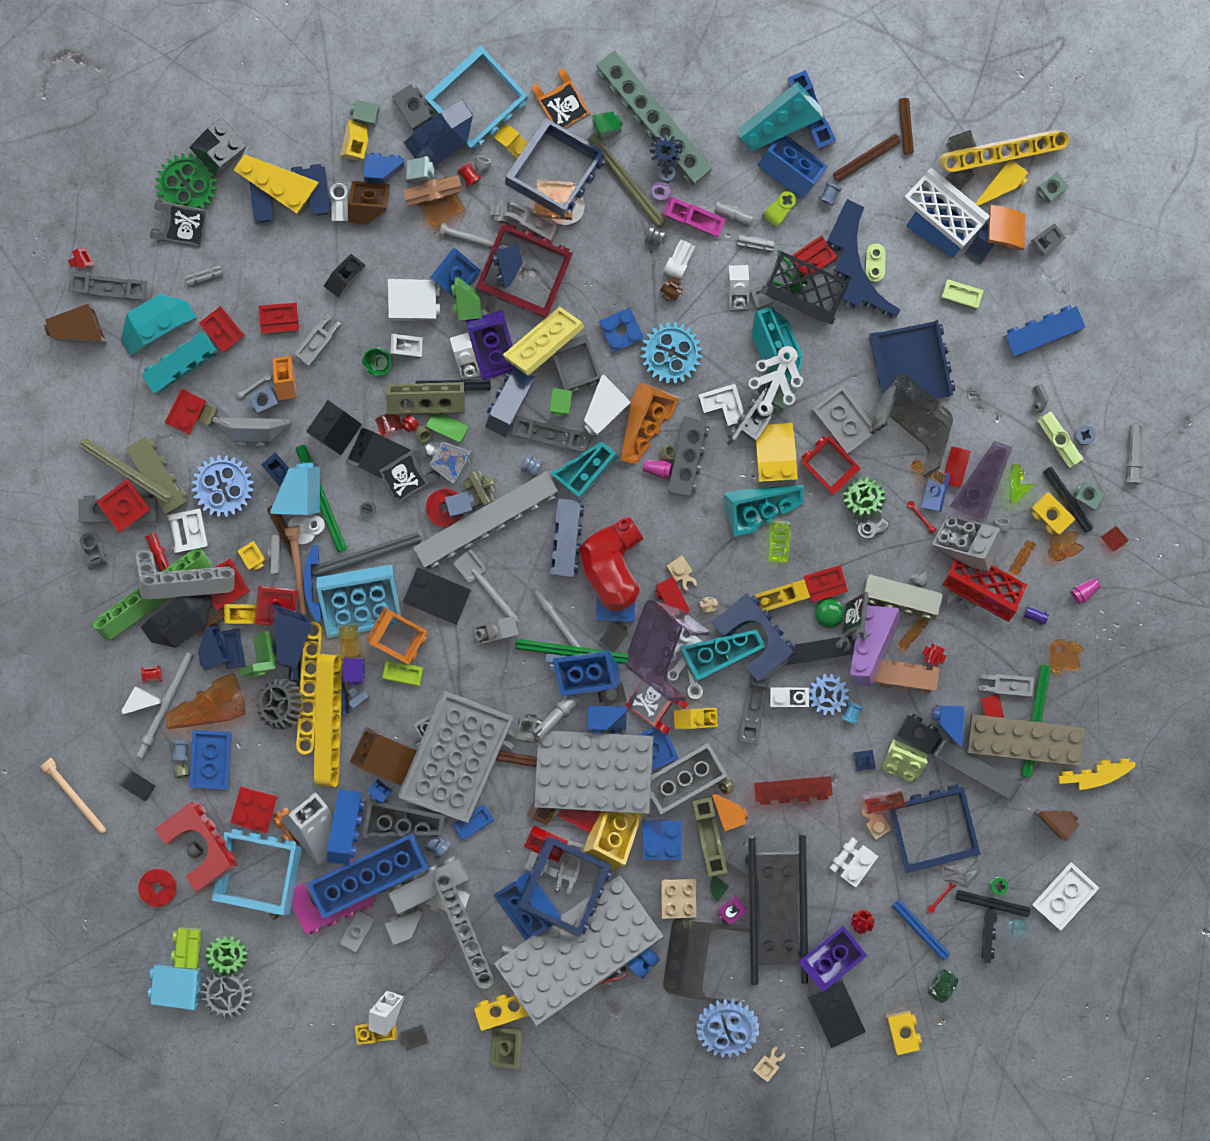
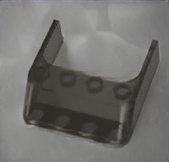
(918, 415)
(688, 957)

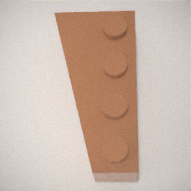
(907, 676)

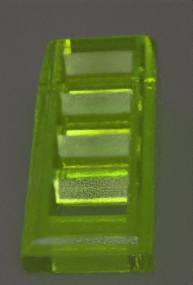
(779, 524)

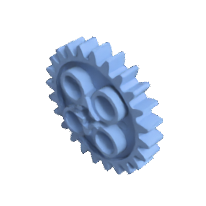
(238, 479)
(744, 1023)

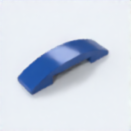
(315, 607)

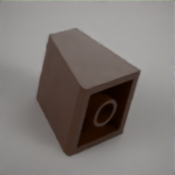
(76, 326)
(383, 756)

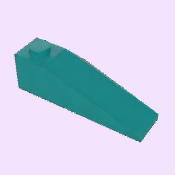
(753, 507)

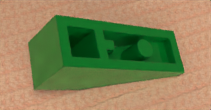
(606, 124)

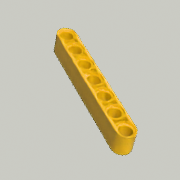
(995, 150)
(306, 678)
(328, 720)

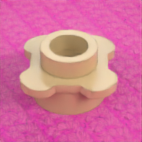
(709, 604)

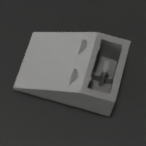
(969, 541)
(311, 826)

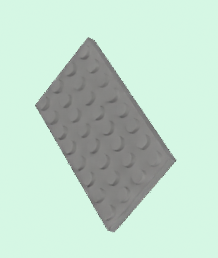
(560, 968)

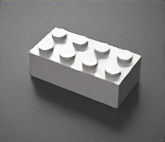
(686, 777)
(423, 887)

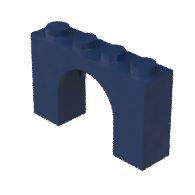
(319, 199)
(778, 649)

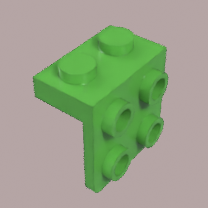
(264, 656)

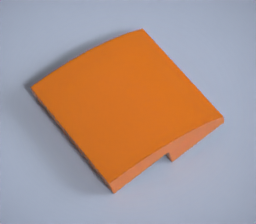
(1006, 227)

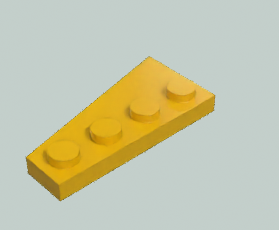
(283, 185)

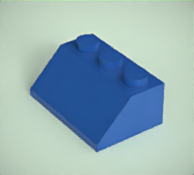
(792, 166)
(926, 230)
(586, 673)
(950, 721)
(525, 923)

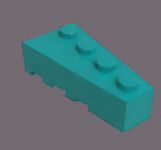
(720, 653)

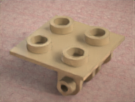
(678, 898)

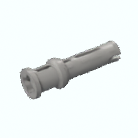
(1134, 464)
(562, 709)

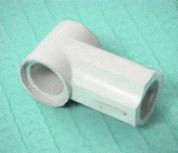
(339, 205)
(678, 263)

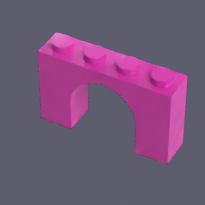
(310, 916)

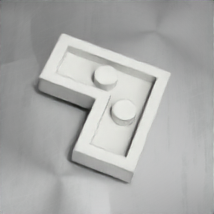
(724, 398)

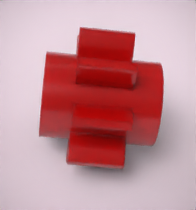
(934, 655)
(862, 922)

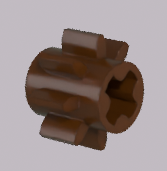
(671, 289)

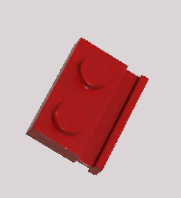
(817, 254)
(279, 318)
(221, 329)
(185, 411)
(825, 583)

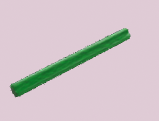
(324, 506)
(564, 650)
(1037, 712)

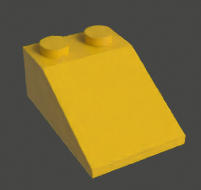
(776, 453)
(613, 837)

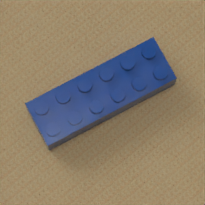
(368, 875)

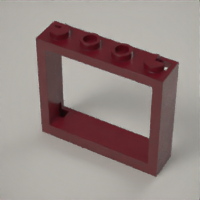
(545, 244)

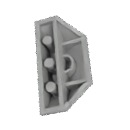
(252, 429)

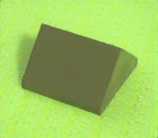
(506, 1047)

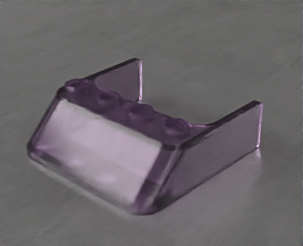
(655, 644)

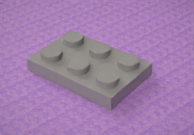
(844, 419)

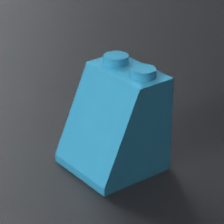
(299, 491)
(175, 986)

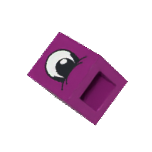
(731, 910)

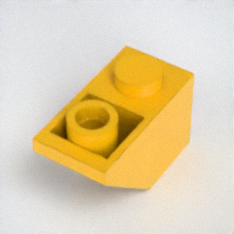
(354, 141)
(695, 718)

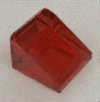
(388, 423)
(1114, 539)

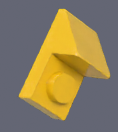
(511, 140)
(239, 614)

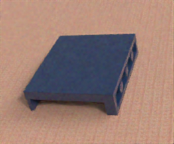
(916, 353)

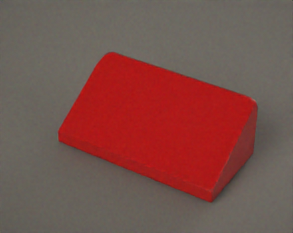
(957, 465)
(992, 706)
(536, 839)

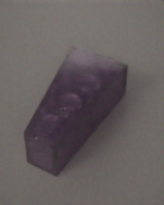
(981, 487)

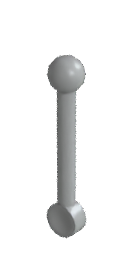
(267, 377)

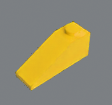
(1006, 181)
(783, 595)

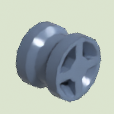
(1082, 437)
(531, 465)

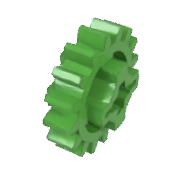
(862, 490)
(226, 948)

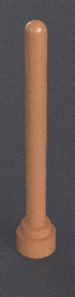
(293, 535)

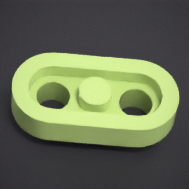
(874, 262)

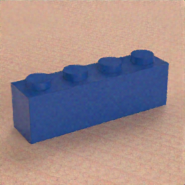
(1044, 331)
(344, 826)

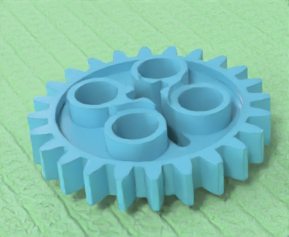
(678, 336)

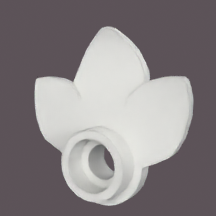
(306, 528)

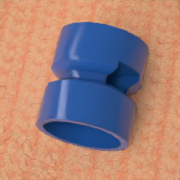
(643, 962)

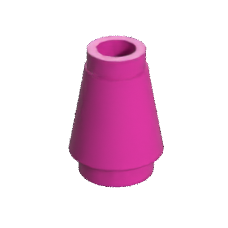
(658, 468)
(1085, 590)

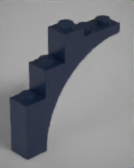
(849, 266)

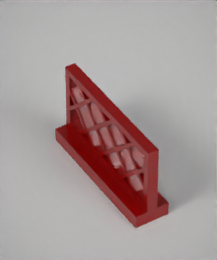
(980, 594)

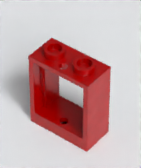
(844, 478)

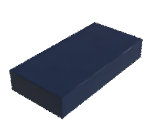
(234, 645)

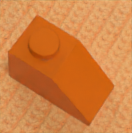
(284, 378)
(729, 812)

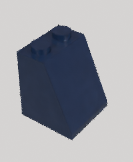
(288, 633)

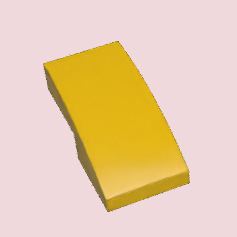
(364, 1036)

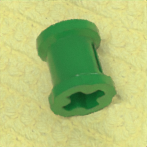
(1001, 890)

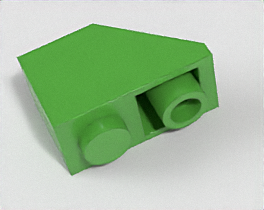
(468, 301)
(560, 402)

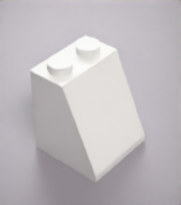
(413, 300)
(604, 407)

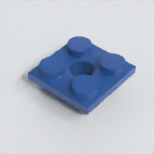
(624, 318)

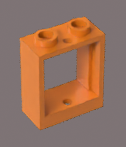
(380, 627)

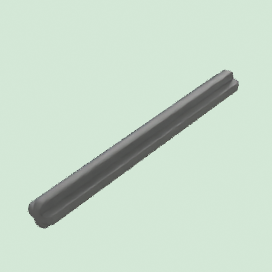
(365, 554)

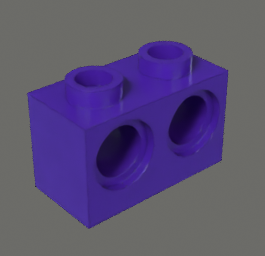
(354, 670)

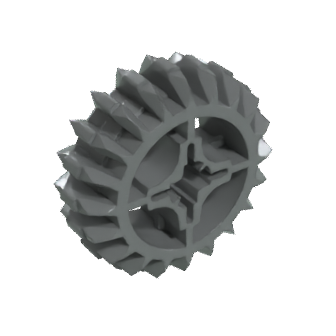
(275, 702)

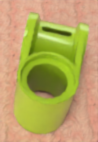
(778, 211)

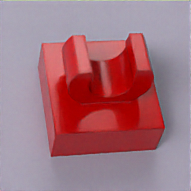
(81, 259)

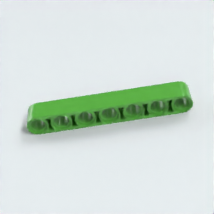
(135, 607)

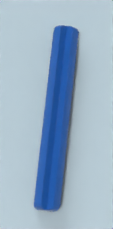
(921, 930)

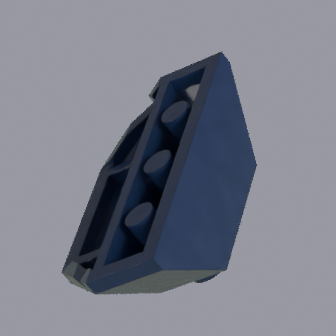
(442, 134)

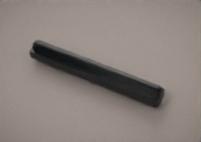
(482, 384)
(1068, 499)
(992, 903)

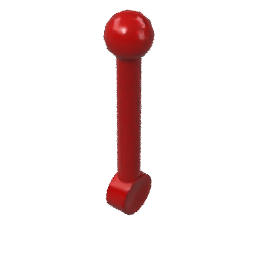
(911, 504)
(931, 908)

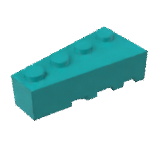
(781, 117)
(180, 362)

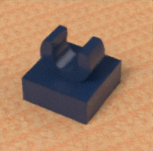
(864, 760)

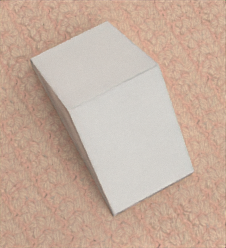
(406, 345)
(140, 699)

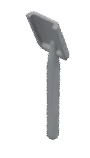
(471, 569)

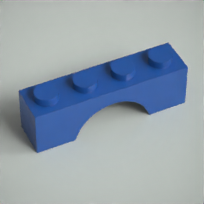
(820, 130)

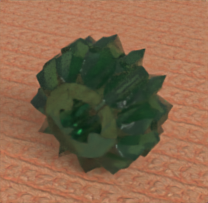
(943, 986)

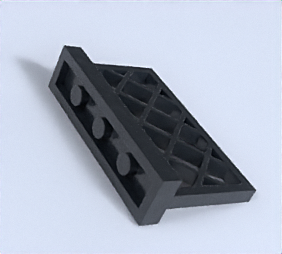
(794, 300)

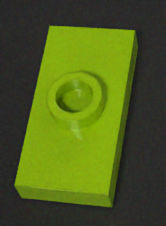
(402, 673)

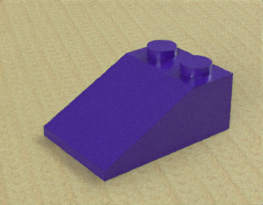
(490, 341)
(832, 958)

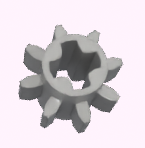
(500, 210)

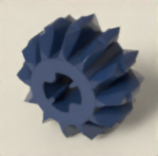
(663, 157)

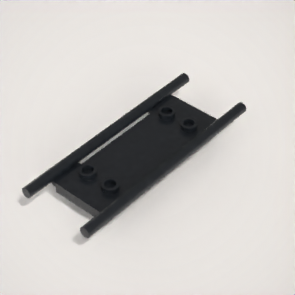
(777, 907)

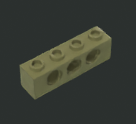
(432, 391)

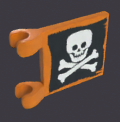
(563, 103)

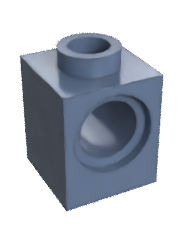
(272, 400)
(460, 503)

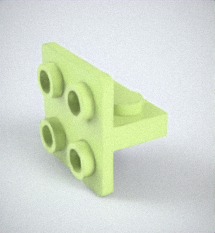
(904, 761)

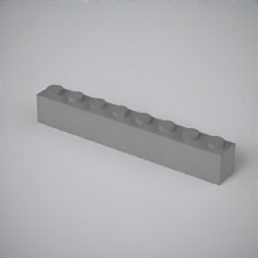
(486, 519)

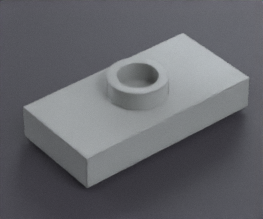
(274, 554)
(357, 930)

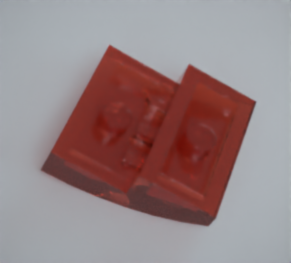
(884, 800)

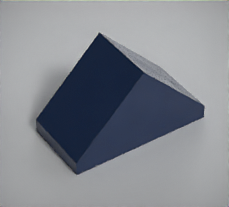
(980, 247)

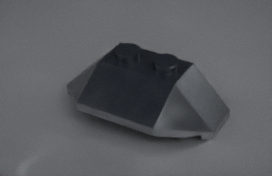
(178, 620)

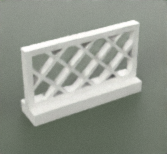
(953, 200)

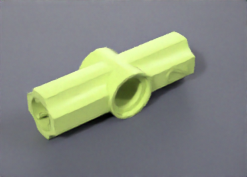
(1052, 429)

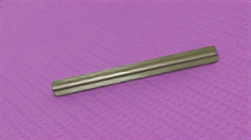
(627, 182)
(126, 470)

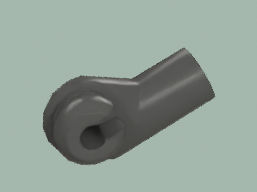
(1041, 400)

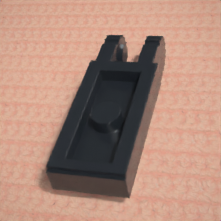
(989, 934)

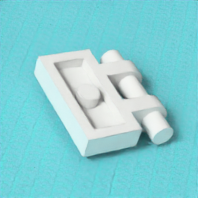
(858, 865)

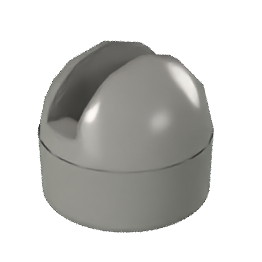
(482, 163)
(1003, 524)
(919, 579)

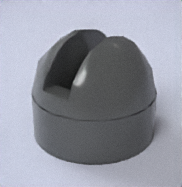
(367, 512)
(194, 850)

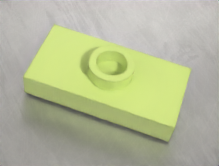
(962, 294)

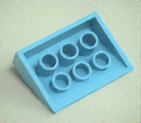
(358, 598)

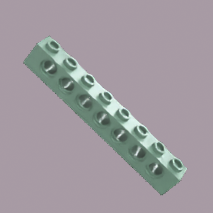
(614, 62)

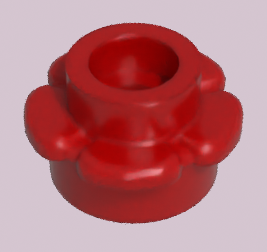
(410, 424)

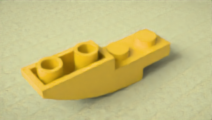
(1104, 773)

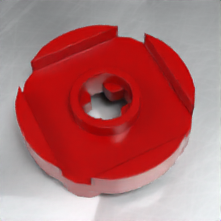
(434, 511)
(166, 881)

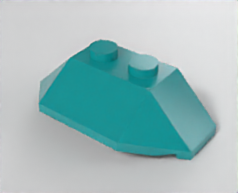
(154, 321)
(771, 334)

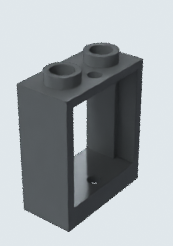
(573, 343)

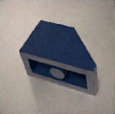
(213, 649)

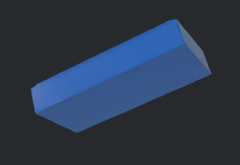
(479, 819)

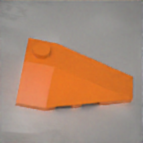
(646, 415)

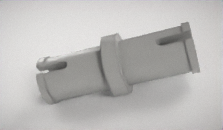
(734, 213)

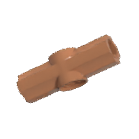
(432, 190)

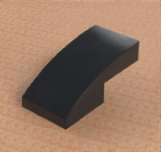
(133, 782)

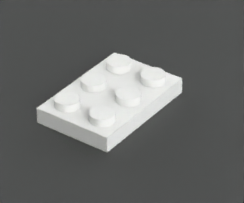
(1065, 896)

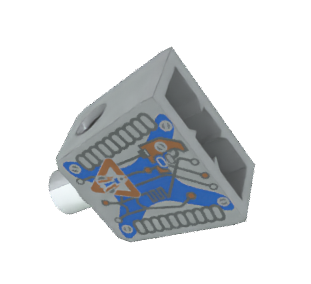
(448, 460)

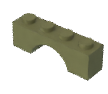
(709, 836)

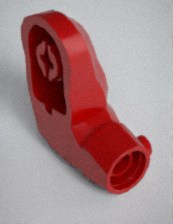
(606, 566)

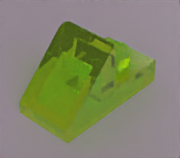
(1018, 490)

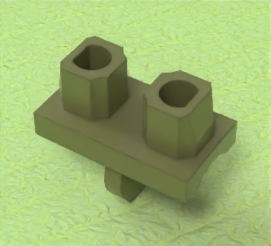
(483, 486)

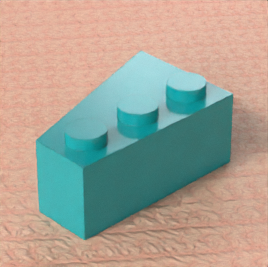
(586, 470)

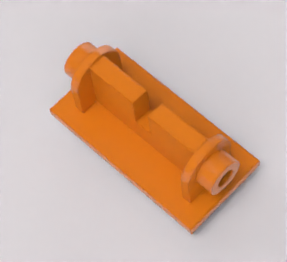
(277, 821)

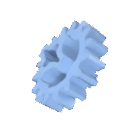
(836, 688)

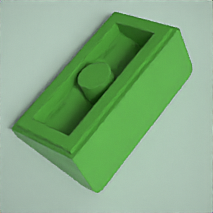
(447, 426)

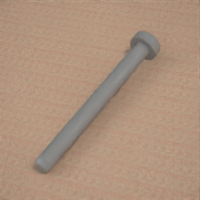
(469, 237)

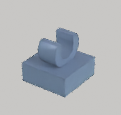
(549, 658)
(357, 697)

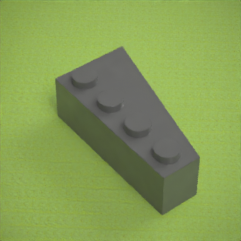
(401, 819)

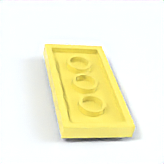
(543, 341)

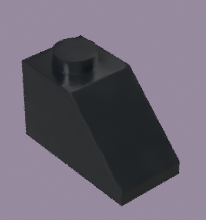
(344, 275)

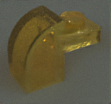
(350, 641)

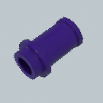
(1036, 615)

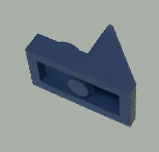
(275, 468)

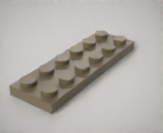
(1025, 740)

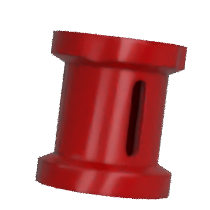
(469, 174)
(151, 674)

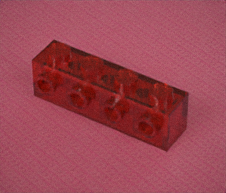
(792, 789)

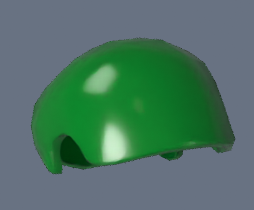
(377, 361)
(829, 612)

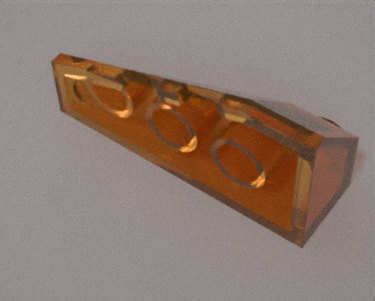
(216, 704)

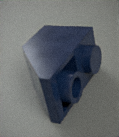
(508, 263)

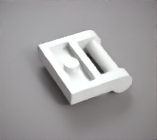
(193, 528)

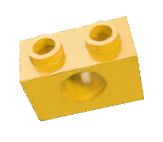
(1063, 517)
(896, 1023)

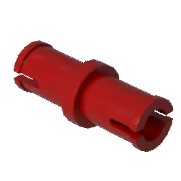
(158, 551)

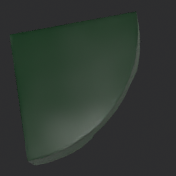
(717, 887)

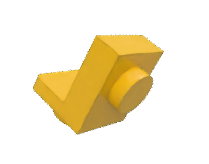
(252, 556)

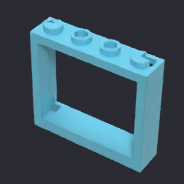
(458, 72)
(220, 887)

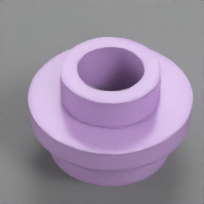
(655, 192)

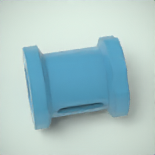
(852, 712)

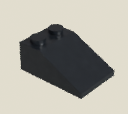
(436, 596)
(836, 1014)

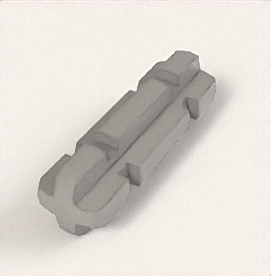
(756, 243)
(203, 275)

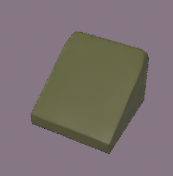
(207, 415)

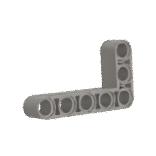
(180, 583)

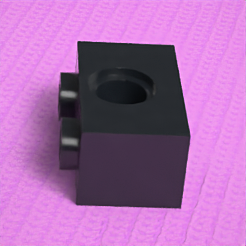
(907, 729)

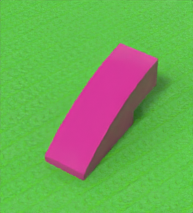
(693, 216)

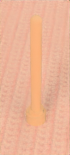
(50, 768)

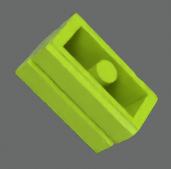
(187, 947)

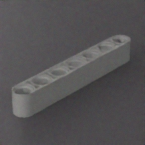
(459, 920)

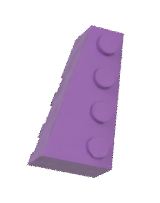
(867, 655)

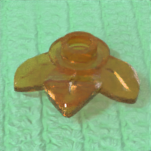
(1064, 546)
(1067, 657)

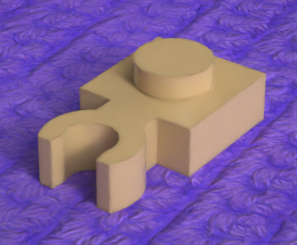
(680, 569)
(877, 824)
(767, 1066)

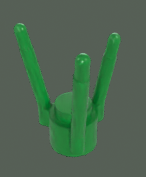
(794, 287)

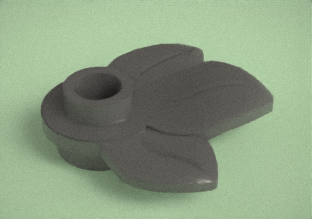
(875, 523)

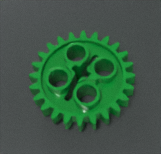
(199, 174)

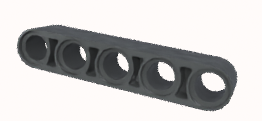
(975, 769)

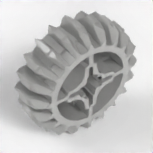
(227, 1001)

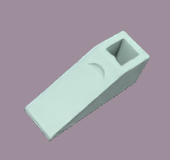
(419, 170)

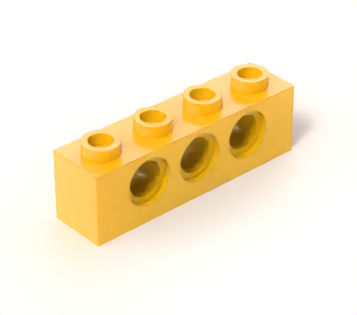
(487, 1020)

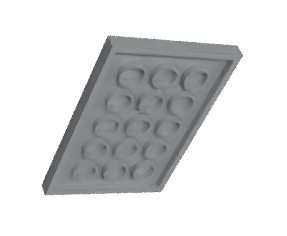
(455, 756)
(594, 772)

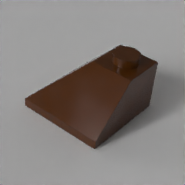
(367, 201)
(1059, 821)

